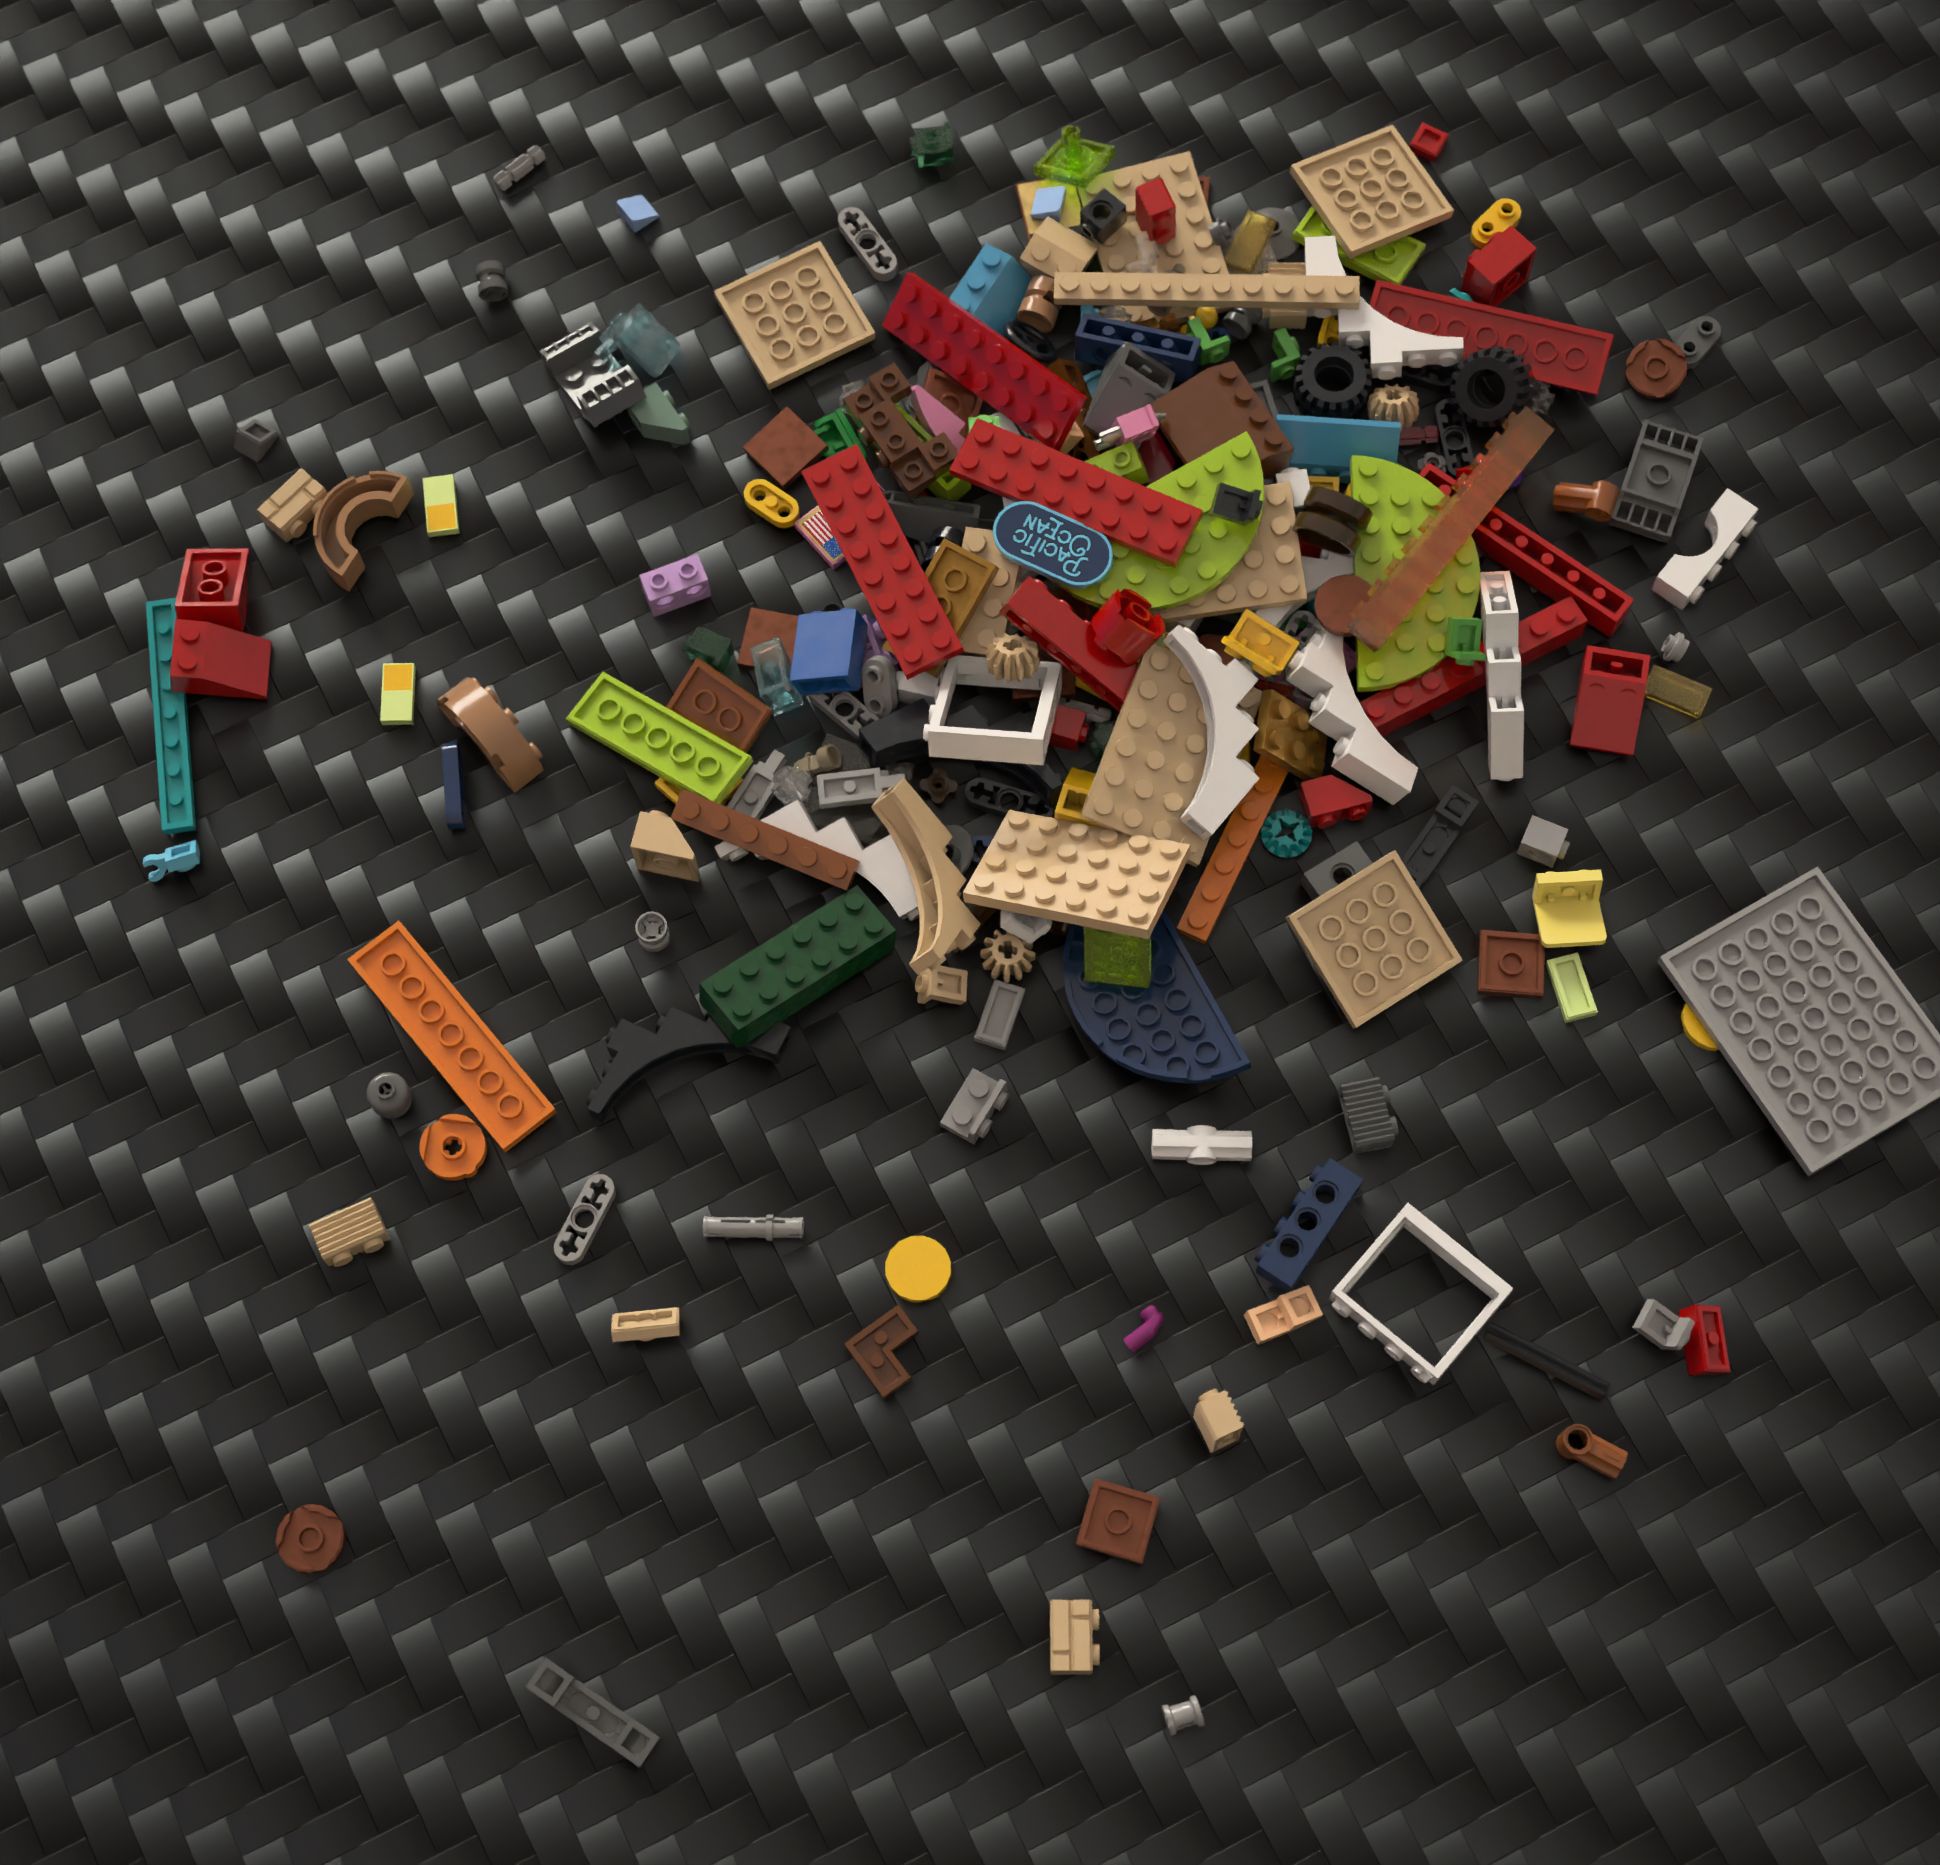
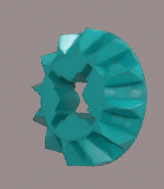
(1284, 845)

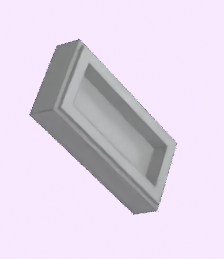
(999, 1014)

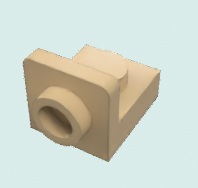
(942, 984)

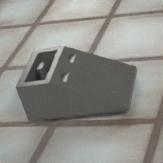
(1126, 384)

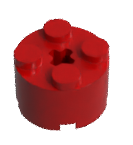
(1127, 626)

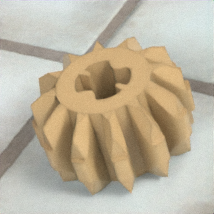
(1393, 405)
(1012, 657)
(995, 953)

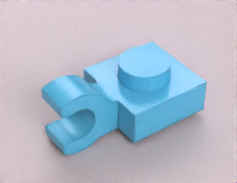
(179, 857)

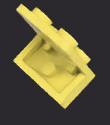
(1569, 908)

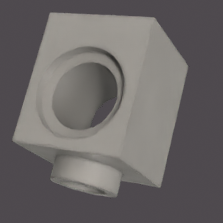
(1543, 842)

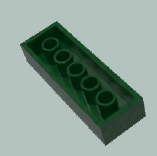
(797, 966)

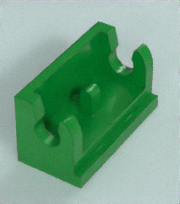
(837, 433)

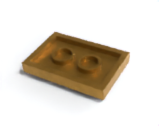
(1288, 737)

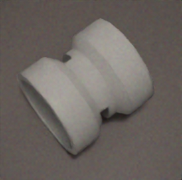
(652, 925)

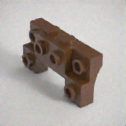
(892, 438)

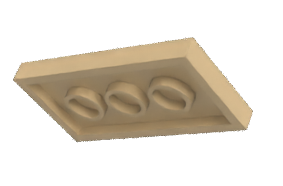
(987, 620)

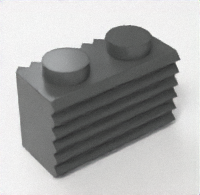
(1367, 1115)

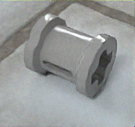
(1183, 1715)

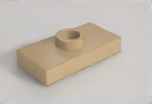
(645, 1324)

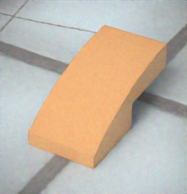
(1283, 1315)

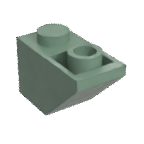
(658, 418)

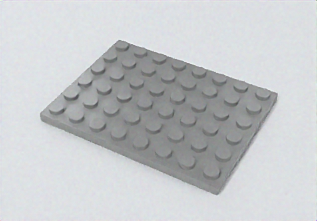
(1810, 1019)

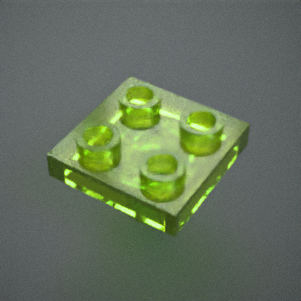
(1074, 159)
(1116, 958)

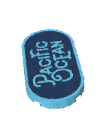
(1052, 545)

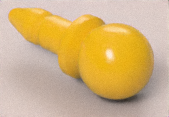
(1207, 316)

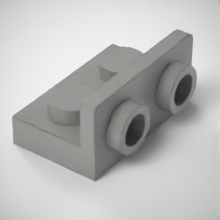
(974, 1105)

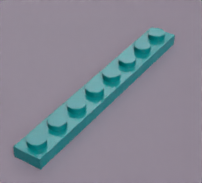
(170, 724)

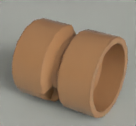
(1038, 305)

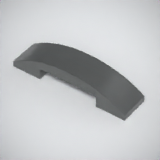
(592, 1712)

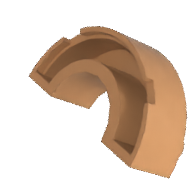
(346, 509)
(493, 731)

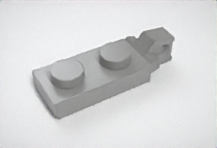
(854, 787)
(755, 790)

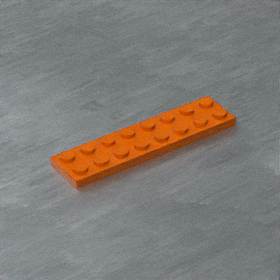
(452, 1036)

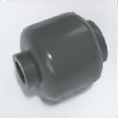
(389, 1095)

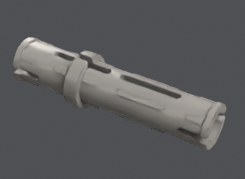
(745, 1227)

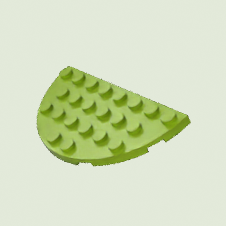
(1399, 506)
(1214, 545)

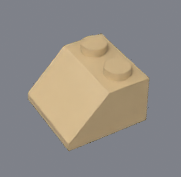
(1056, 250)
(662, 848)

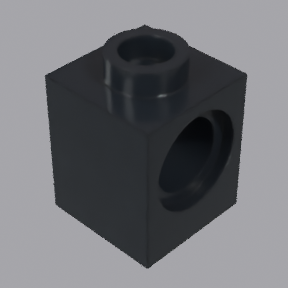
(1106, 206)

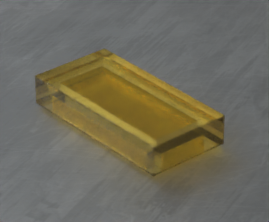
(1250, 242)
(1677, 691)

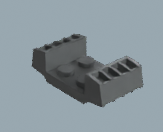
(591, 384)
(1656, 481)

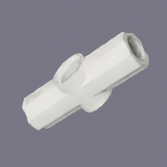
(1201, 1145)

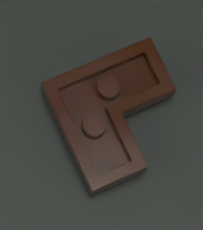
(874, 1348)

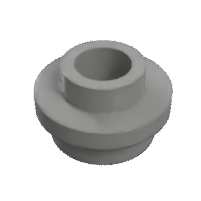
(1675, 647)

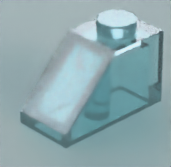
(773, 676)

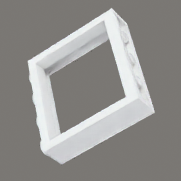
(986, 743)
(1454, 1255)

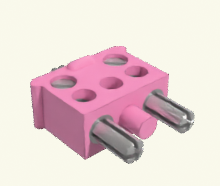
(1133, 426)

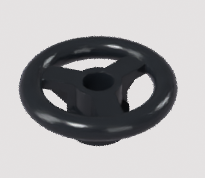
(1030, 340)

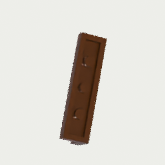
(1071, 373)

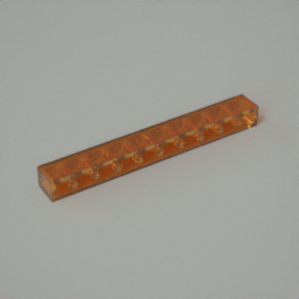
(1449, 529)

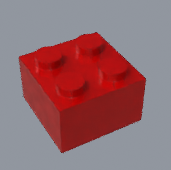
(1498, 267)

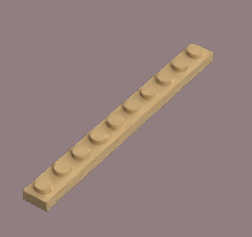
(1206, 290)

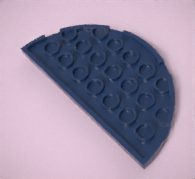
(1160, 1030)

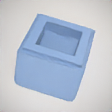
(1049, 203)
(636, 212)

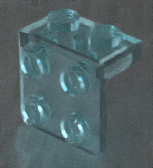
(642, 338)

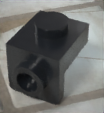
(1236, 504)

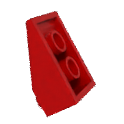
(214, 587)
(218, 661)

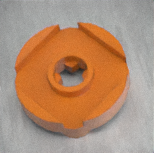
(442, 1133)

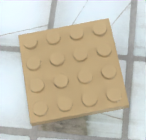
(1371, 191)
(794, 315)
(1374, 939)

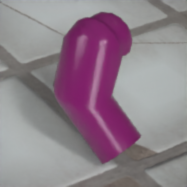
(1145, 1332)

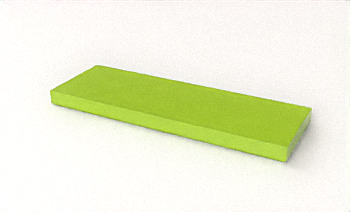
(659, 739)

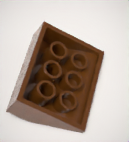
(1217, 409)

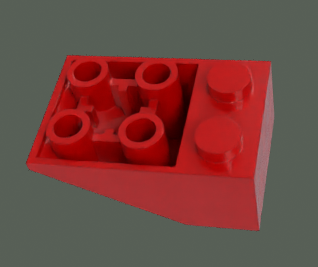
(1609, 700)

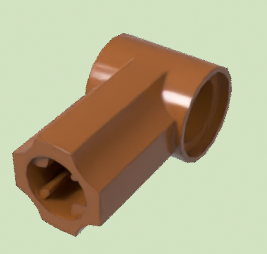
(1594, 501)
(1594, 1451)

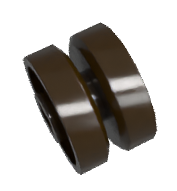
(1332, 521)

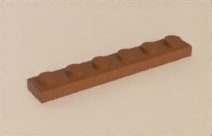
(765, 840)

